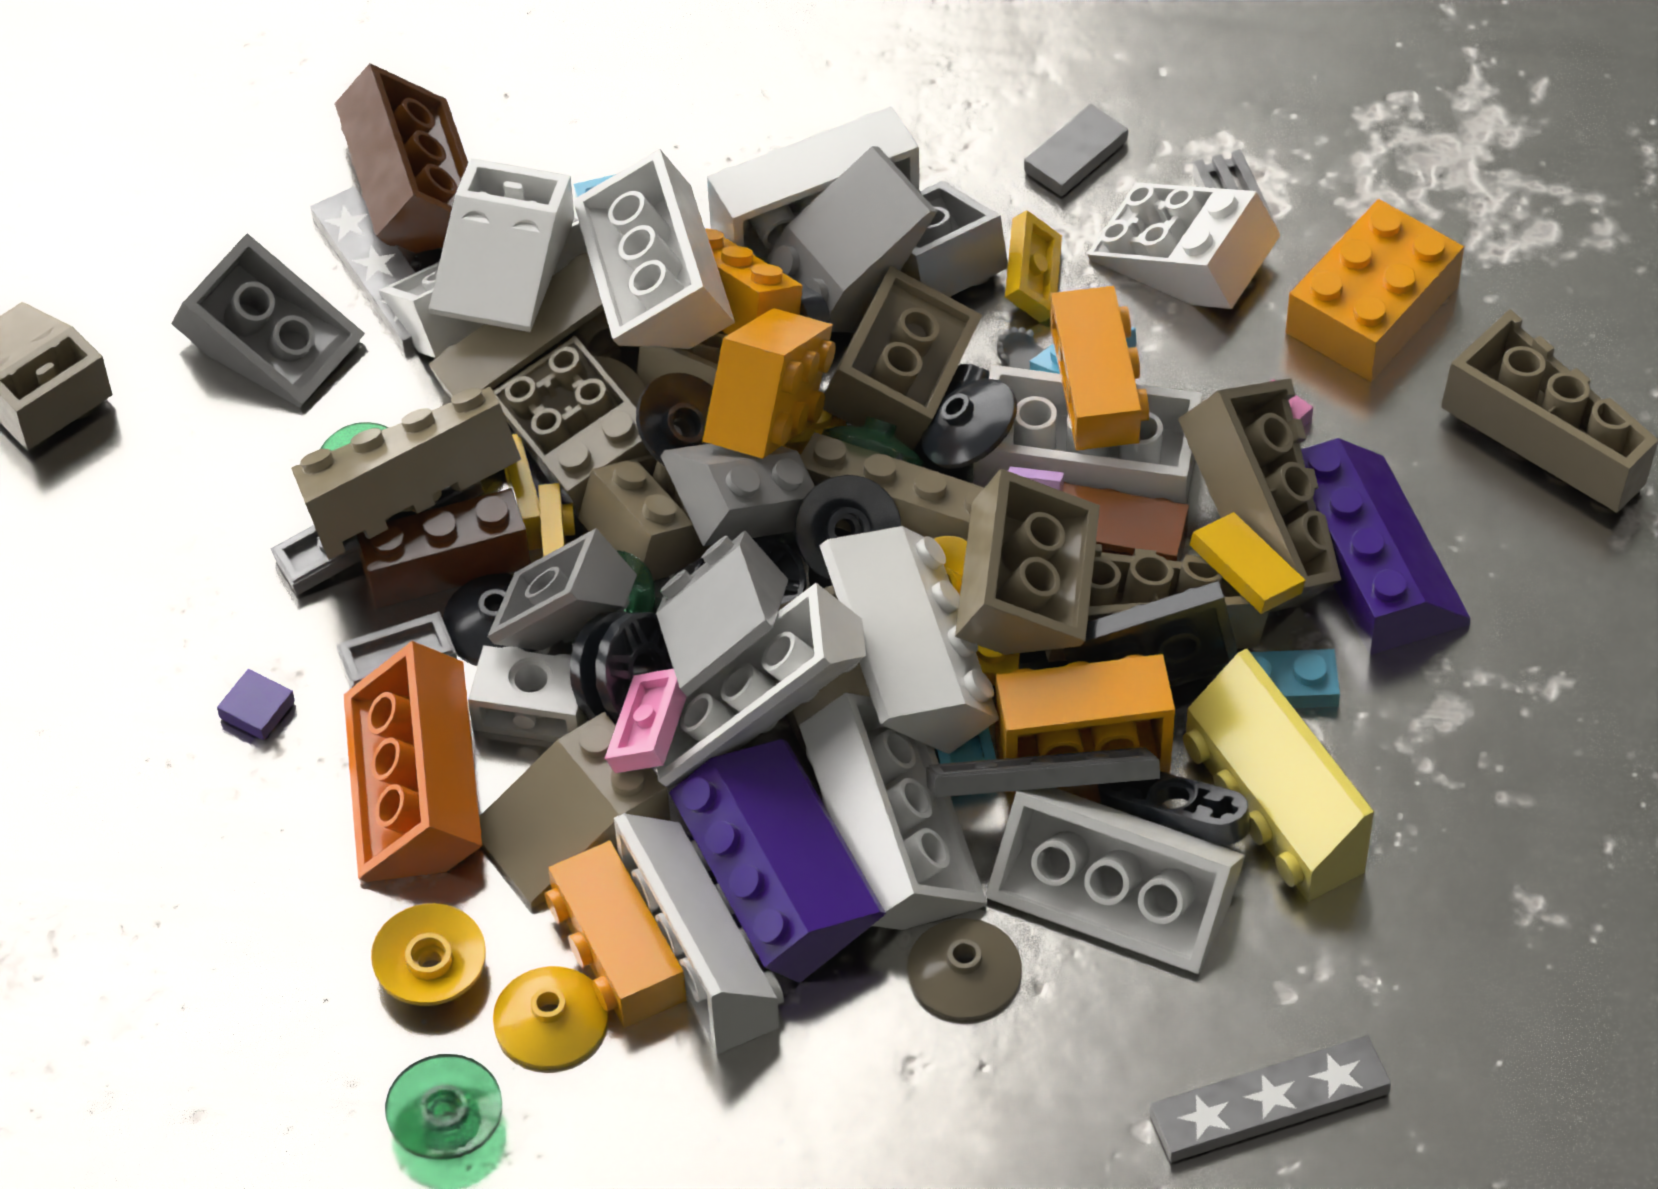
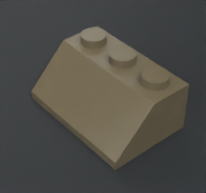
(1027, 567)

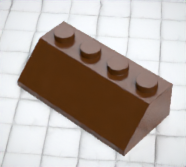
(403, 156)

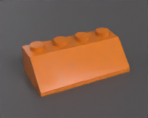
(411, 766)

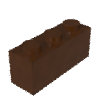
(444, 548)

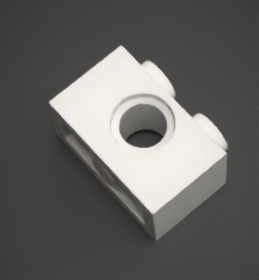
(504, 706)

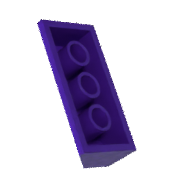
(1384, 558)
(777, 857)

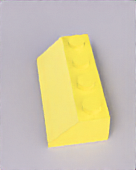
(1292, 785)

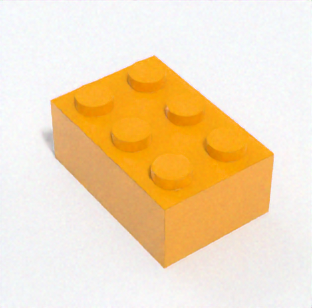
(1374, 289)
(769, 382)
(1086, 709)

